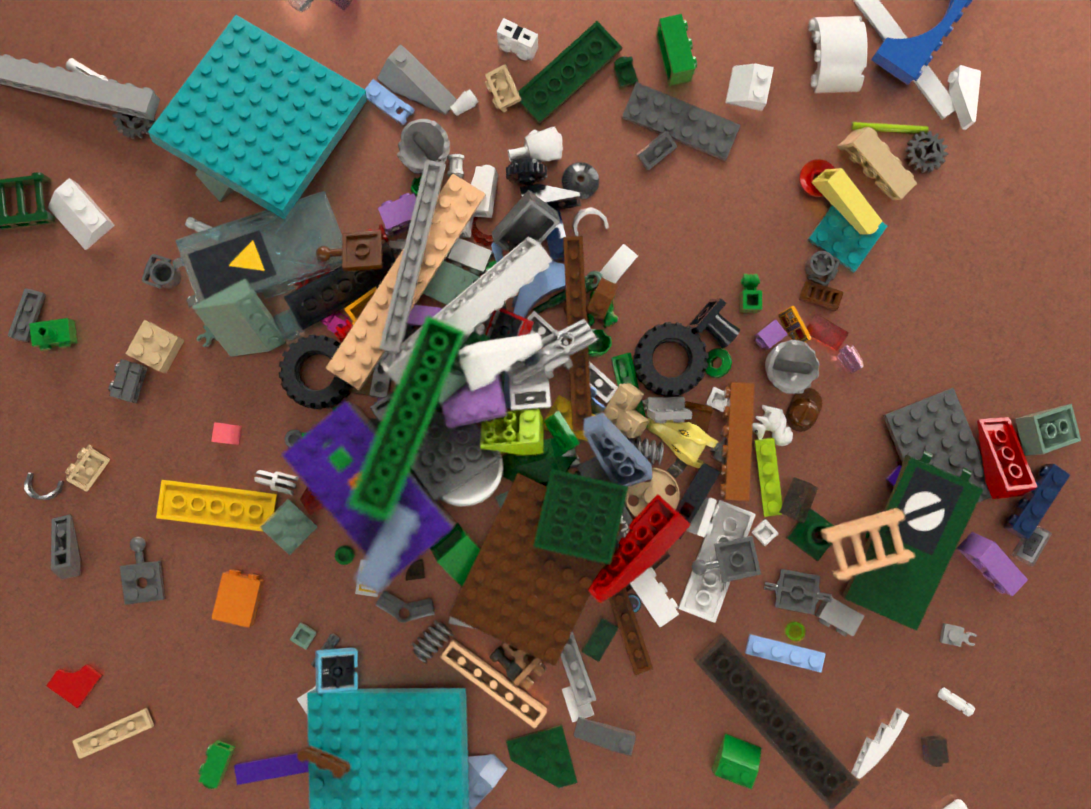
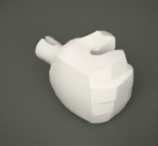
(540, 145)

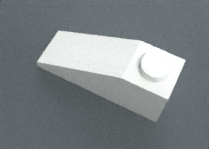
(964, 93)

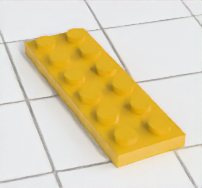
(215, 505)

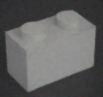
(840, 616)

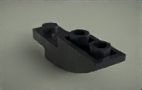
(697, 492)

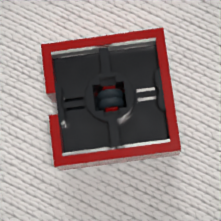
(507, 325)

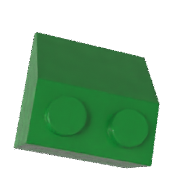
(737, 761)

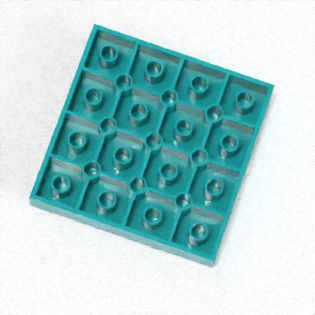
(258, 116)
(401, 748)

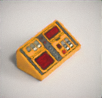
(794, 325)

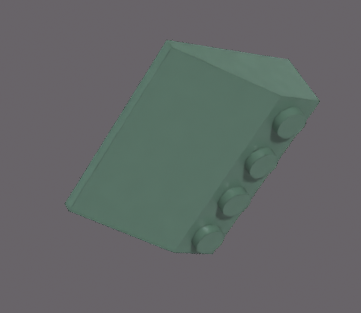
(240, 321)

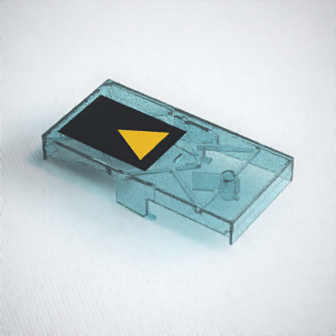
(261, 250)

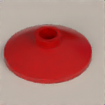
(809, 171)

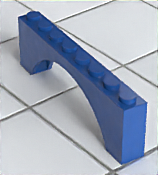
(908, 55)

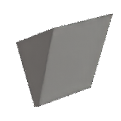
(677, 468)

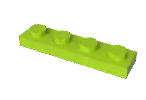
(768, 476)

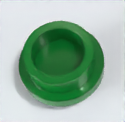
(344, 555)

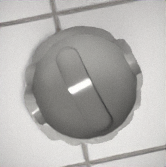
(421, 142)
(792, 366)

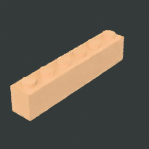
(494, 683)

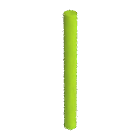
(890, 127)

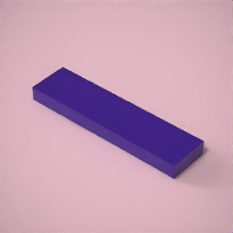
(269, 768)

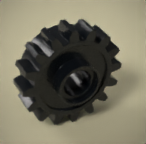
(526, 171)

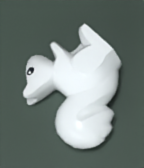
(774, 421)

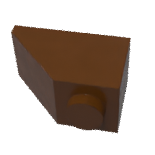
(602, 299)

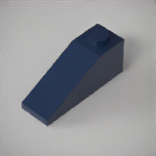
(555, 241)

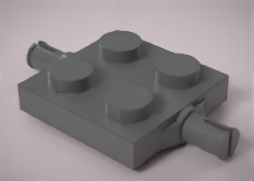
(797, 591)

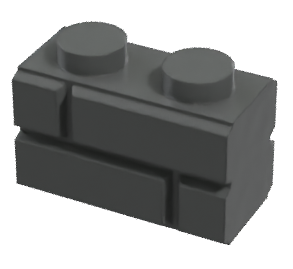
(127, 381)

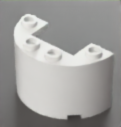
(839, 53)

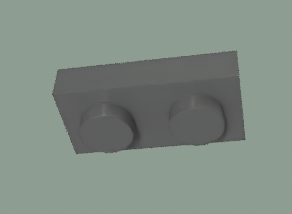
(656, 150)

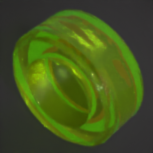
(795, 631)

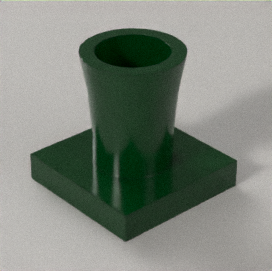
(804, 535)

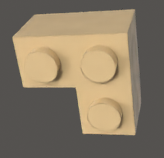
(622, 411)

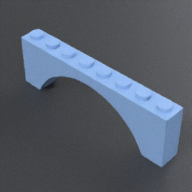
(529, 295)

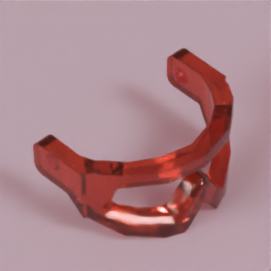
(482, 239)

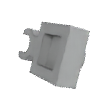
(955, 635)

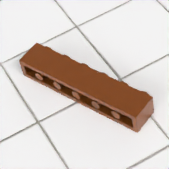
(737, 441)

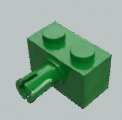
(53, 333)

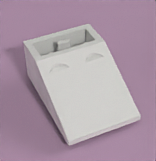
(530, 392)

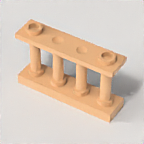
(854, 529)

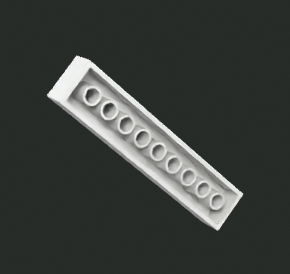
(481, 297)

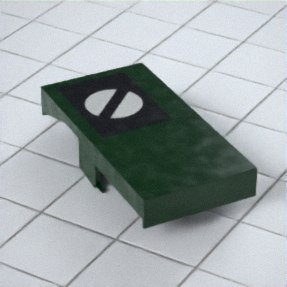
(935, 516)

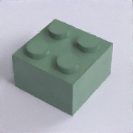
(288, 527)

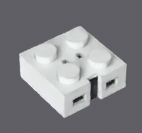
(517, 40)

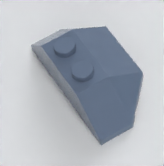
(483, 775)

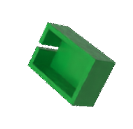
(676, 49)

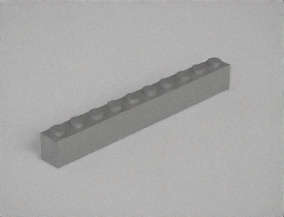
(78, 87)

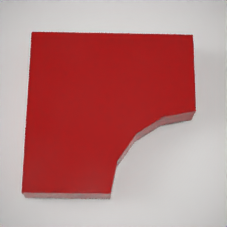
(76, 685)

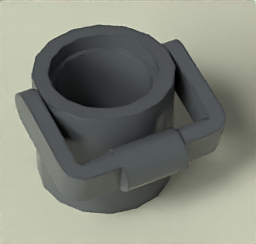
(820, 265)
(161, 273)

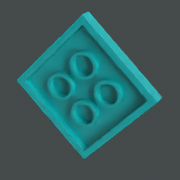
(842, 240)

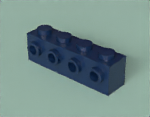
(1036, 503)

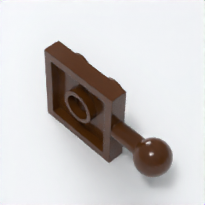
(358, 251)

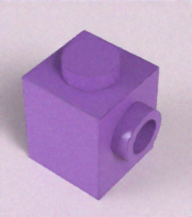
(770, 335)

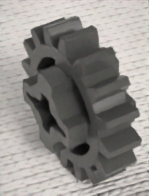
(136, 127)
(934, 152)

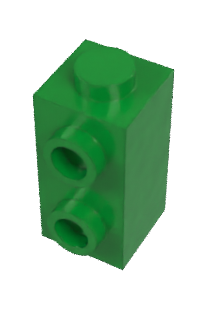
(216, 765)

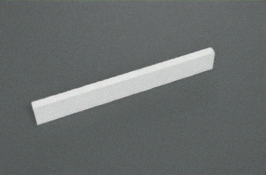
(927, 82)

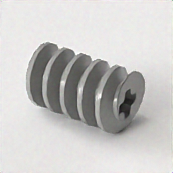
(649, 451)
(431, 641)

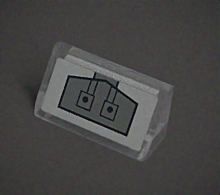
(1030, 549)

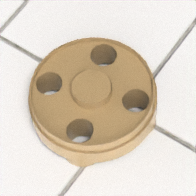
(648, 490)

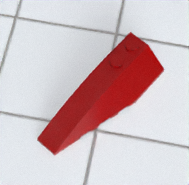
(647, 540)

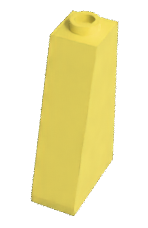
(847, 200)

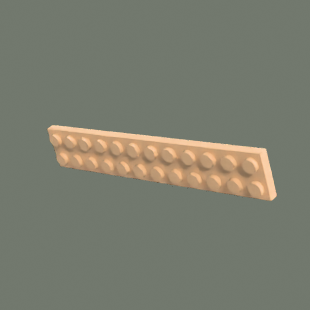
(361, 346)

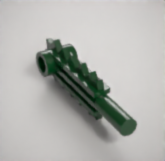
(560, 297)

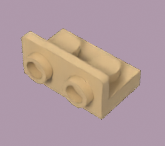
(503, 88)
(86, 468)

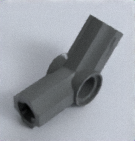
(416, 609)

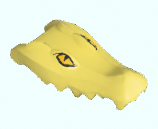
(683, 439)

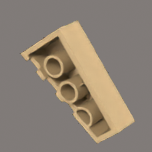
(878, 162)

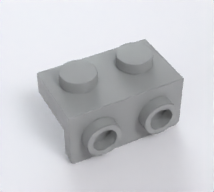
(667, 408)

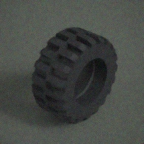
(696, 359)
(291, 373)

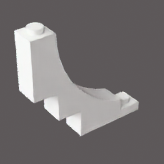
(484, 180)

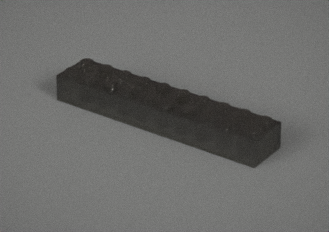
(776, 721)

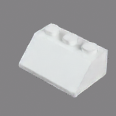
(79, 213)

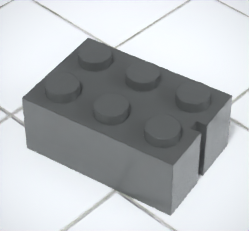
(528, 218)

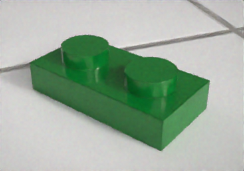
(561, 432)

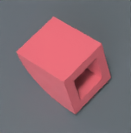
(226, 433)

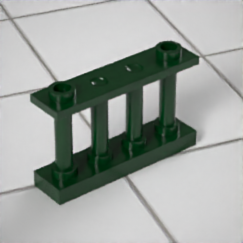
(22, 218)

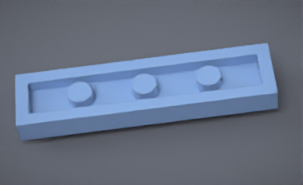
(785, 653)

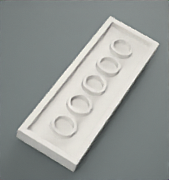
(707, 591)

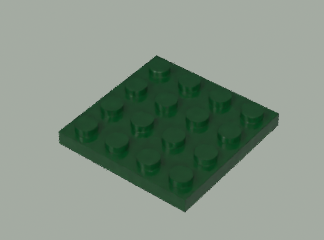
(580, 516)

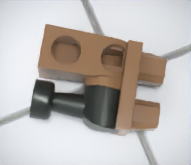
(520, 666)

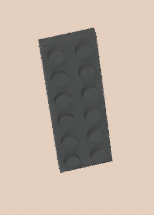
(682, 121)

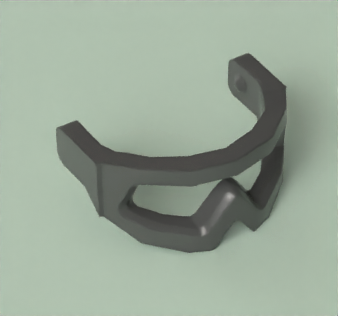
(30, 492)

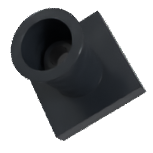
(714, 323)

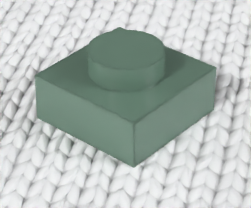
(303, 636)

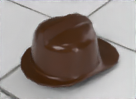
(804, 410)

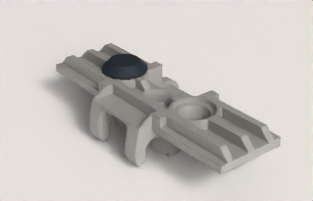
(555, 353)

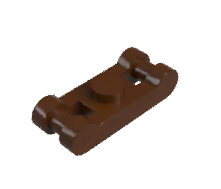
(324, 760)

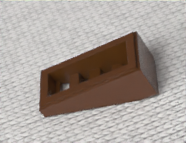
(826, 304)

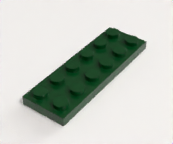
(568, 72)

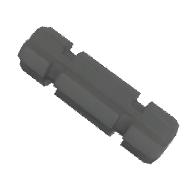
(332, 640)

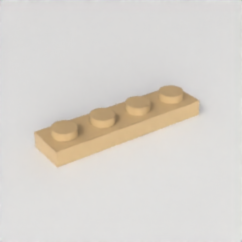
(113, 733)

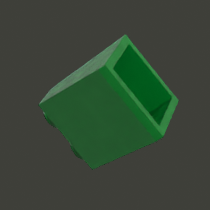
(456, 553)

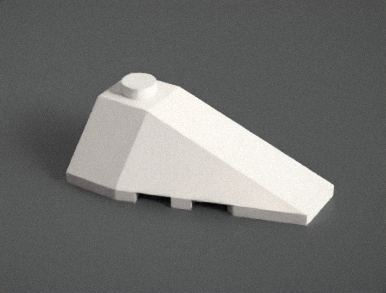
(489, 358)

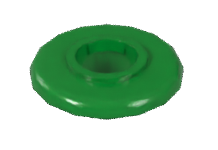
(726, 363)

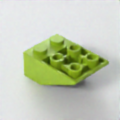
(517, 433)

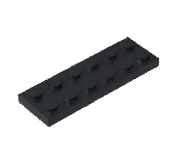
(336, 291)

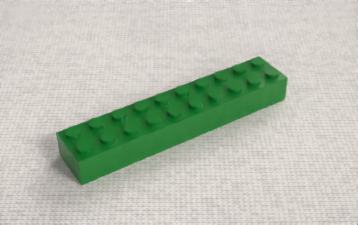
(405, 420)

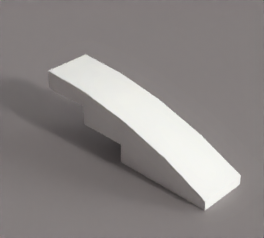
(875, 749)

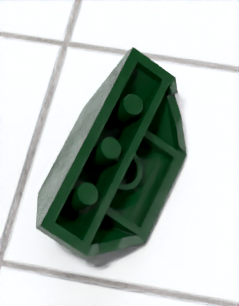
(538, 466)

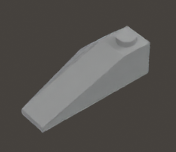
(409, 78)

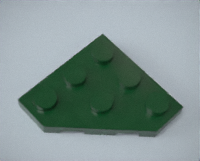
(544, 755)

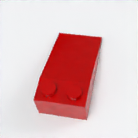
(1003, 459)

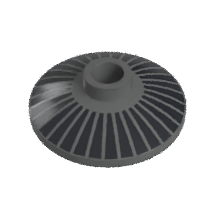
(588, 186)

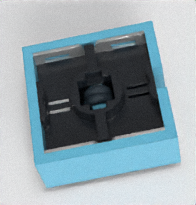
(336, 670)

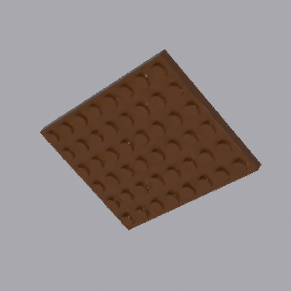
(522, 590)

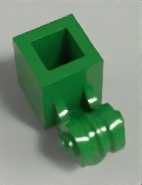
(750, 298)

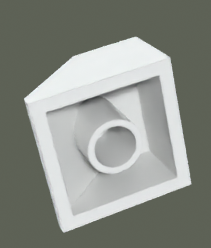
(749, 86)

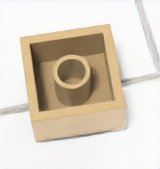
(155, 346)

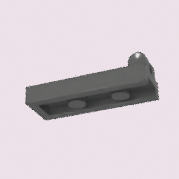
(26, 313)

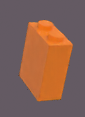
(238, 598)

